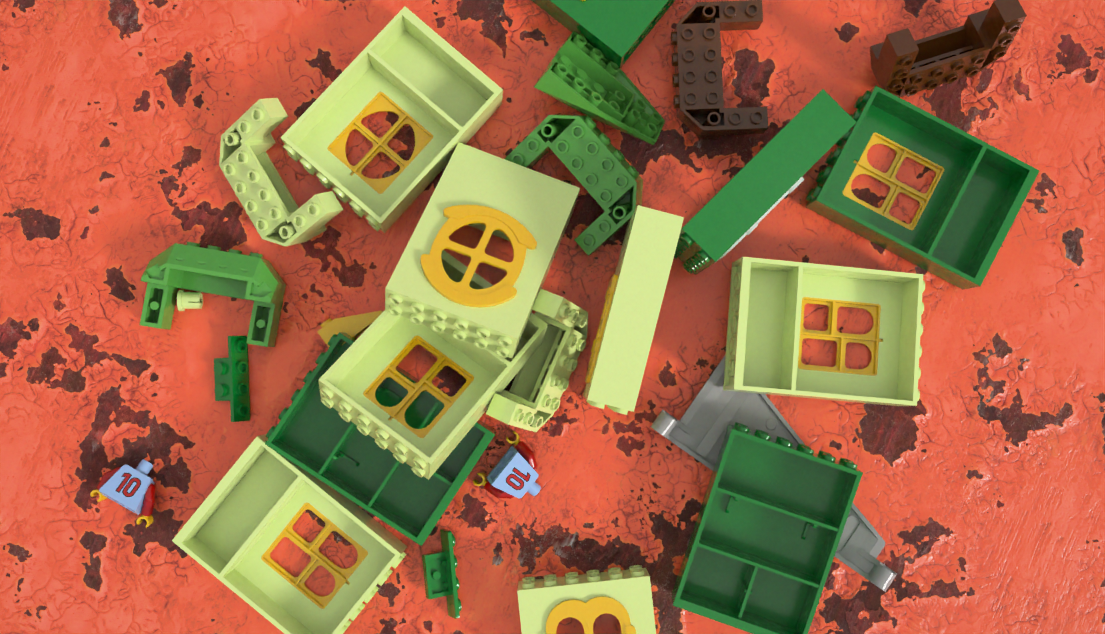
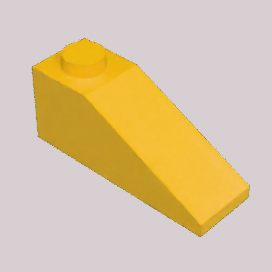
(351, 325)

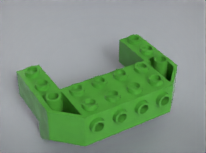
(594, 164)
(214, 273)

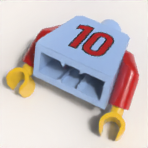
(513, 473)
(130, 489)

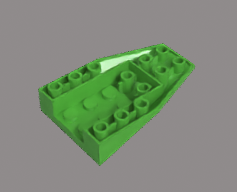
(599, 89)

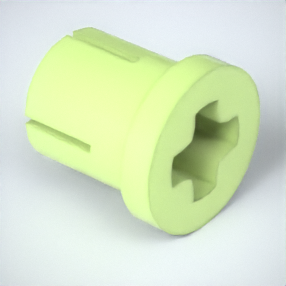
(189, 300)

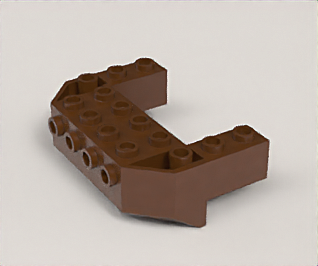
(912, 66)
(699, 69)

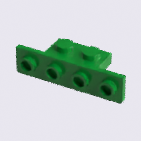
(233, 378)
(441, 575)

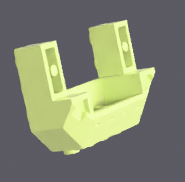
(260, 185)
(547, 373)

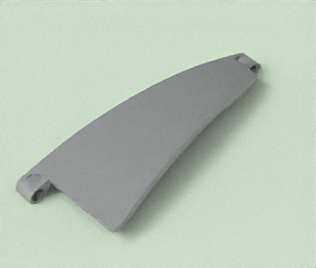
(702, 434)

